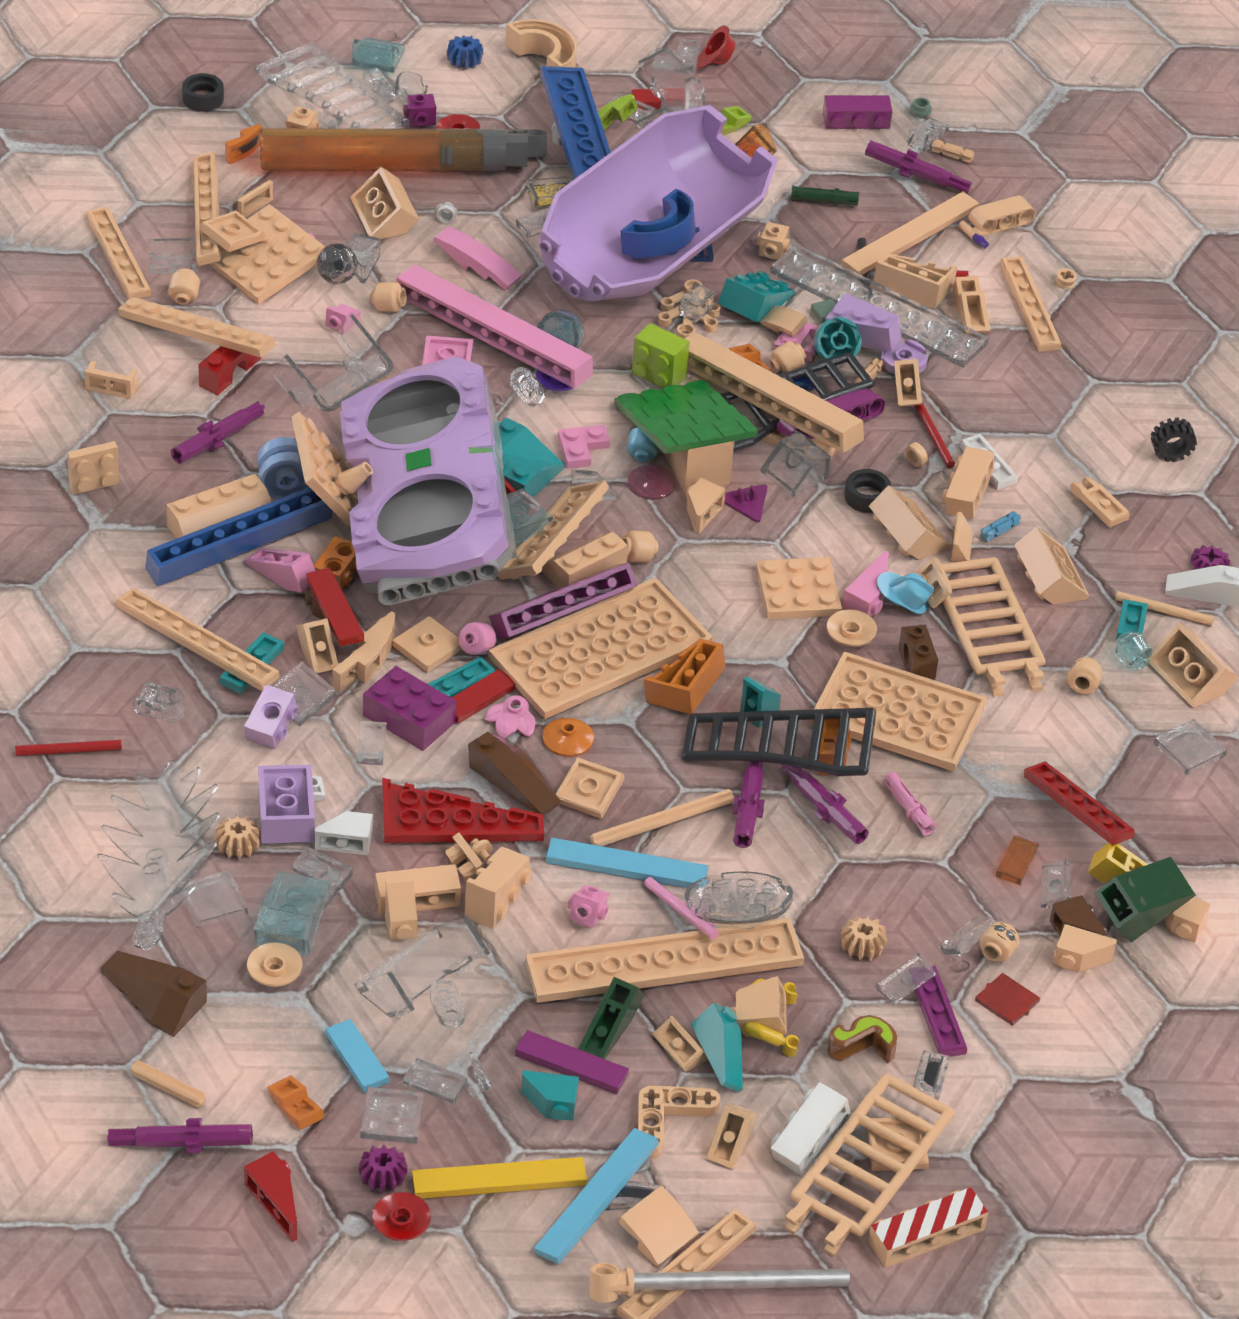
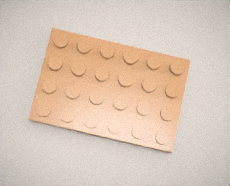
(912, 712)

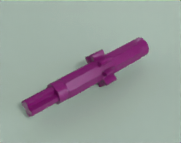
(910, 164)
(211, 435)
(829, 804)
(748, 805)
(191, 1135)

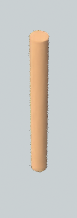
(1168, 609)

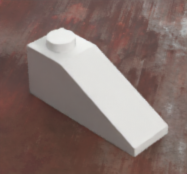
(1209, 584)

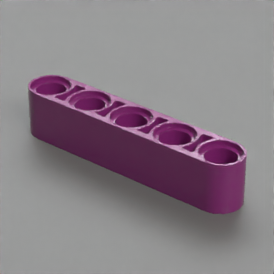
(860, 403)

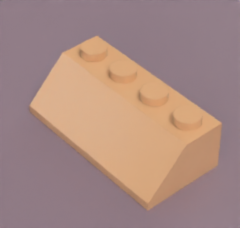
(215, 505)

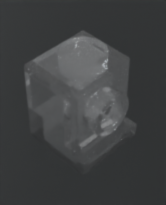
(696, 303)

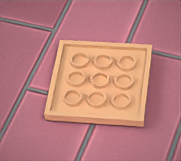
(271, 263)
(322, 465)

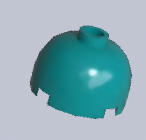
(836, 337)

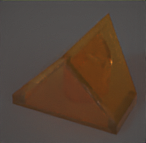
(756, 137)

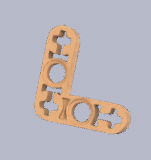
(664, 1106)

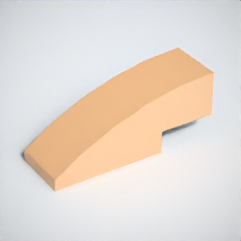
(971, 303)

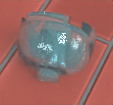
(564, 326)

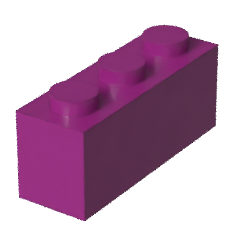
(857, 111)

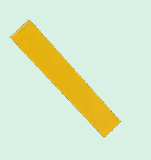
(499, 1177)

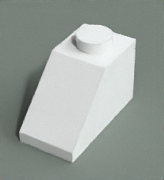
(345, 833)

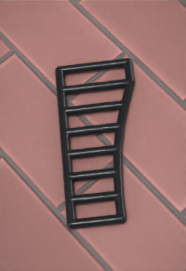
(809, 372)
(787, 758)

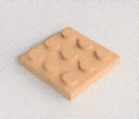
(798, 588)

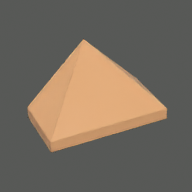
(255, 198)

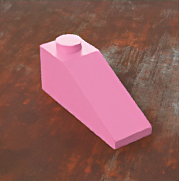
(282, 567)
(863, 591)

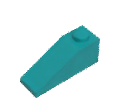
(722, 1044)

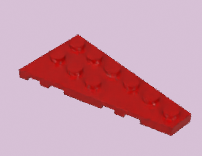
(437, 816)

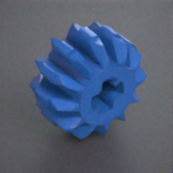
(464, 52)

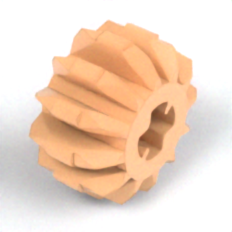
(237, 836)
(863, 938)

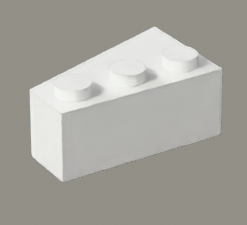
(810, 1128)

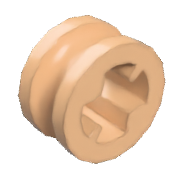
(1066, 273)

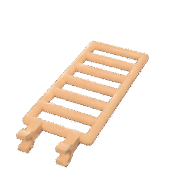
(965, 636)
(873, 1210)

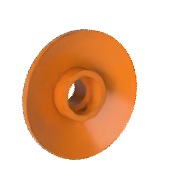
(568, 737)

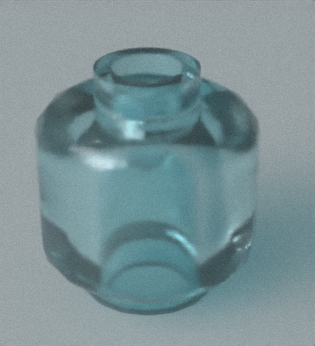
(1133, 650)

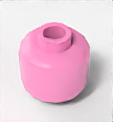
(477, 638)

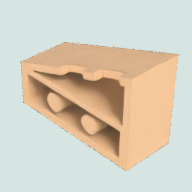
(915, 281)
(496, 887)

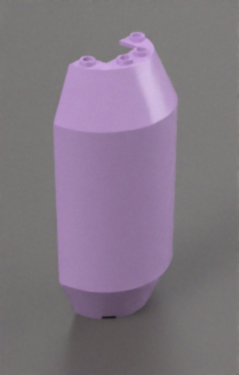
(628, 184)

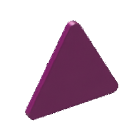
(748, 501)

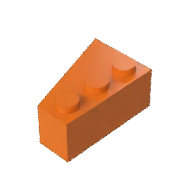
(687, 679)

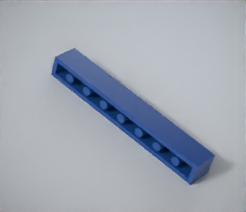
(236, 536)

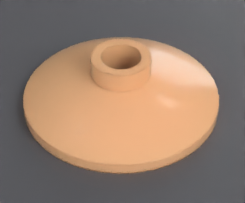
(851, 628)
(274, 964)

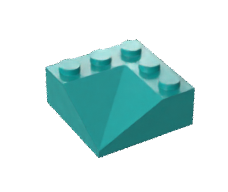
(526, 459)

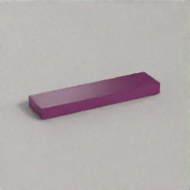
(940, 1017)
(572, 1061)

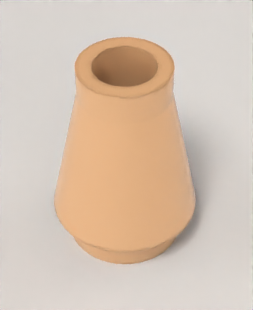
(353, 478)

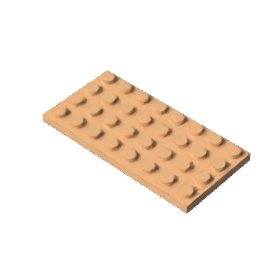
(598, 647)

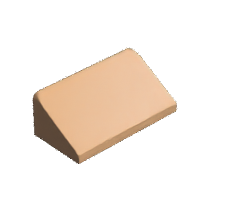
(961, 539)
(680, 1044)

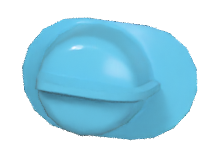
(907, 591)

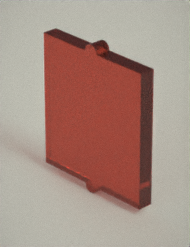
(1007, 999)

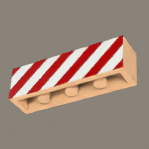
(927, 1227)

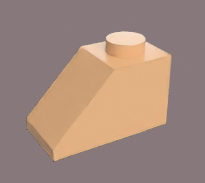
(907, 382)
(704, 503)
(317, 645)
(400, 908)
(1188, 919)
(1083, 949)
(732, 1135)

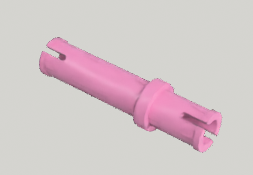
(914, 810)

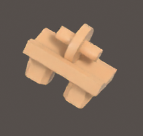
(461, 851)

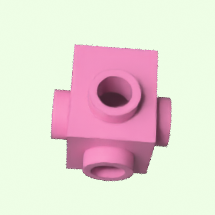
(588, 906)

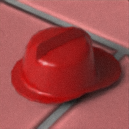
(718, 48)

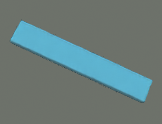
(624, 863)
(596, 1196)

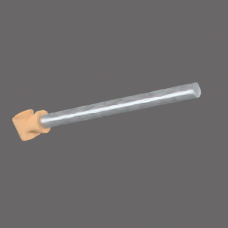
(609, 1281)

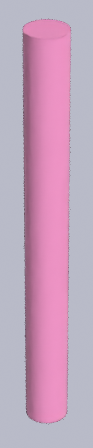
(680, 907)

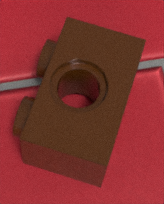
(918, 651)

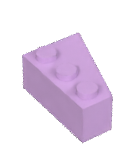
(875, 325)

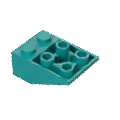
(754, 294)

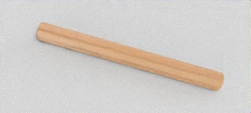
(662, 818)

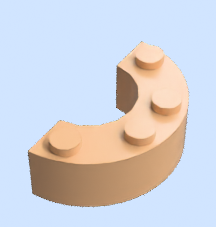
(542, 39)

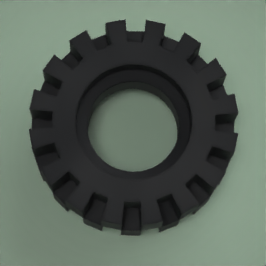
(1171, 430)

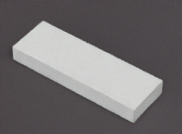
(1002, 474)

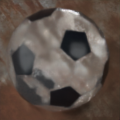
(337, 263)

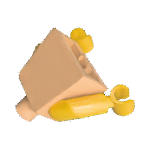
(763, 1014)

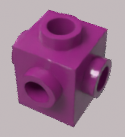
(420, 110)

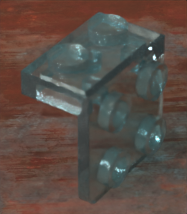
(377, 53)

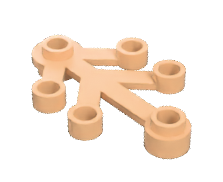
(686, 329)

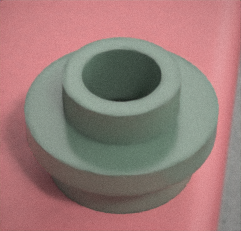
(921, 107)

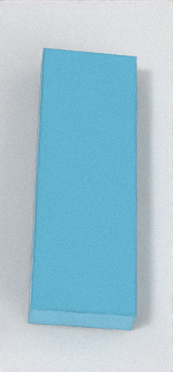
(357, 1055)

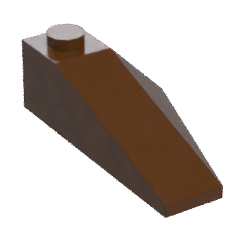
(512, 772)
(160, 990)

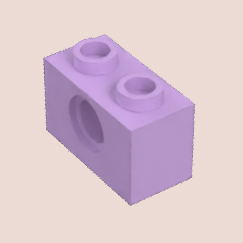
(271, 703)

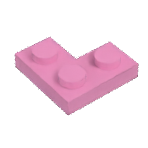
(578, 441)

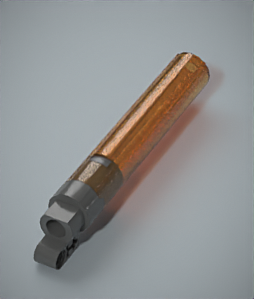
(398, 149)

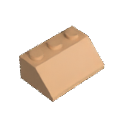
(384, 206)
(908, 524)
(586, 559)
(1050, 568)
(1191, 666)

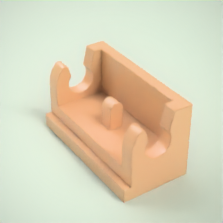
(110, 382)

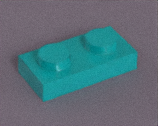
(1132, 617)

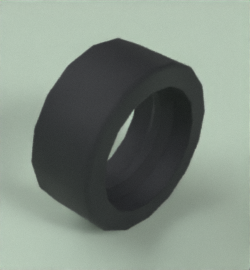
(203, 102)
(864, 478)

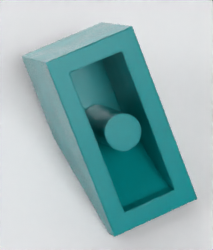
(758, 697)
(551, 1093)

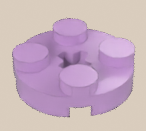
(909, 349)

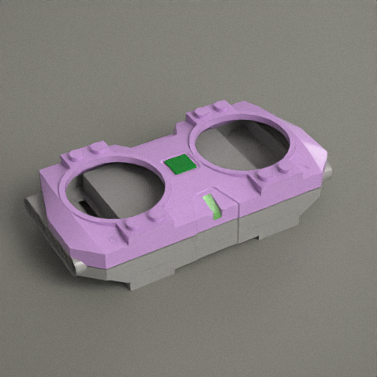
(437, 488)

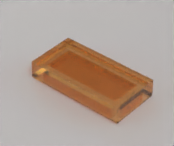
(1017, 860)

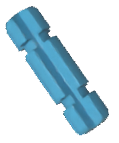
(1000, 526)

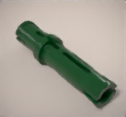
(825, 195)

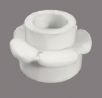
(444, 217)

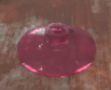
(651, 482)

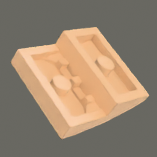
(659, 1226)

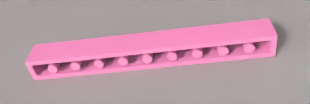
(496, 327)

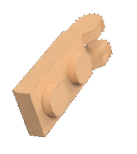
(1100, 501)

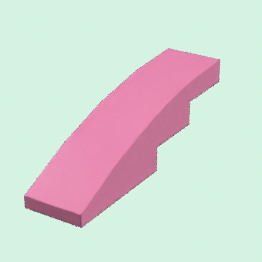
(479, 257)

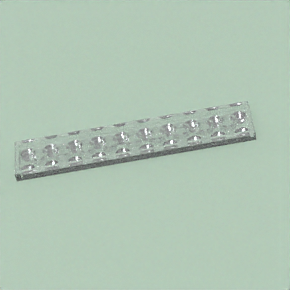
(917, 322)

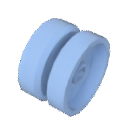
(281, 467)

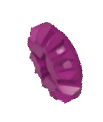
(1200, 558)

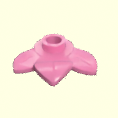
(511, 719)

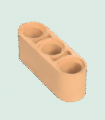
(1002, 215)

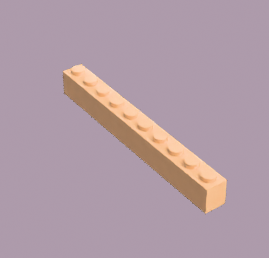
(774, 394)

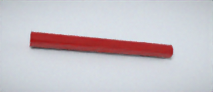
(935, 436)
(72, 747)

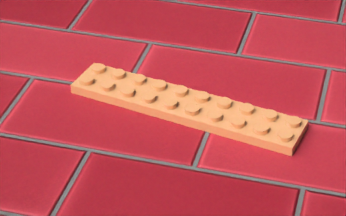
(663, 960)

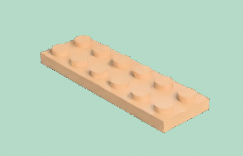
(566, 514)

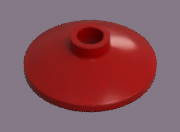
(458, 121)
(405, 1208)

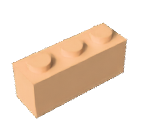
(968, 482)
(433, 887)

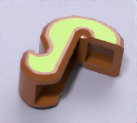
(863, 1033)

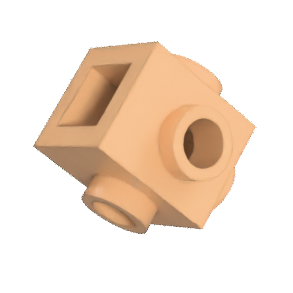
(302, 118)
(773, 241)

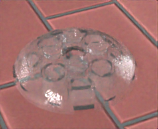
(738, 899)

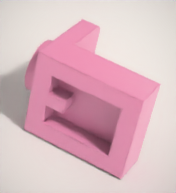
(337, 316)

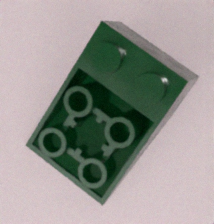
(1144, 896)

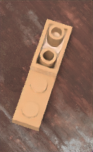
(369, 656)

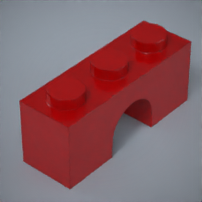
(218, 368)

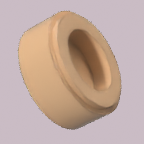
(916, 454)

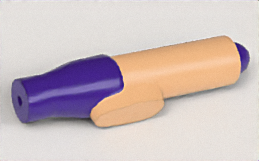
(974, 233)

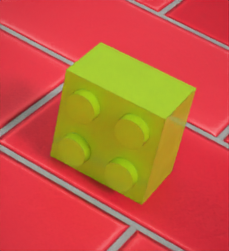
(660, 356)

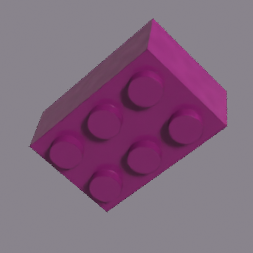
(409, 707)

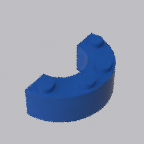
(661, 235)

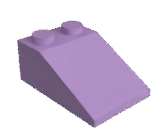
(286, 804)

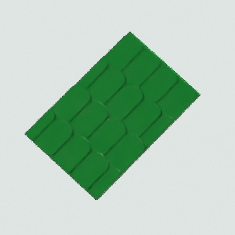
(691, 428)

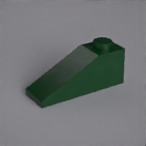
(611, 1018)

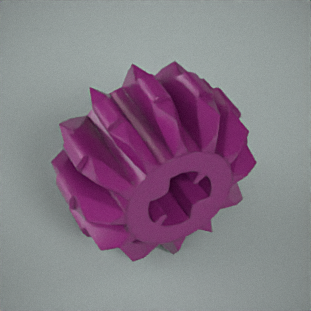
(383, 1168)

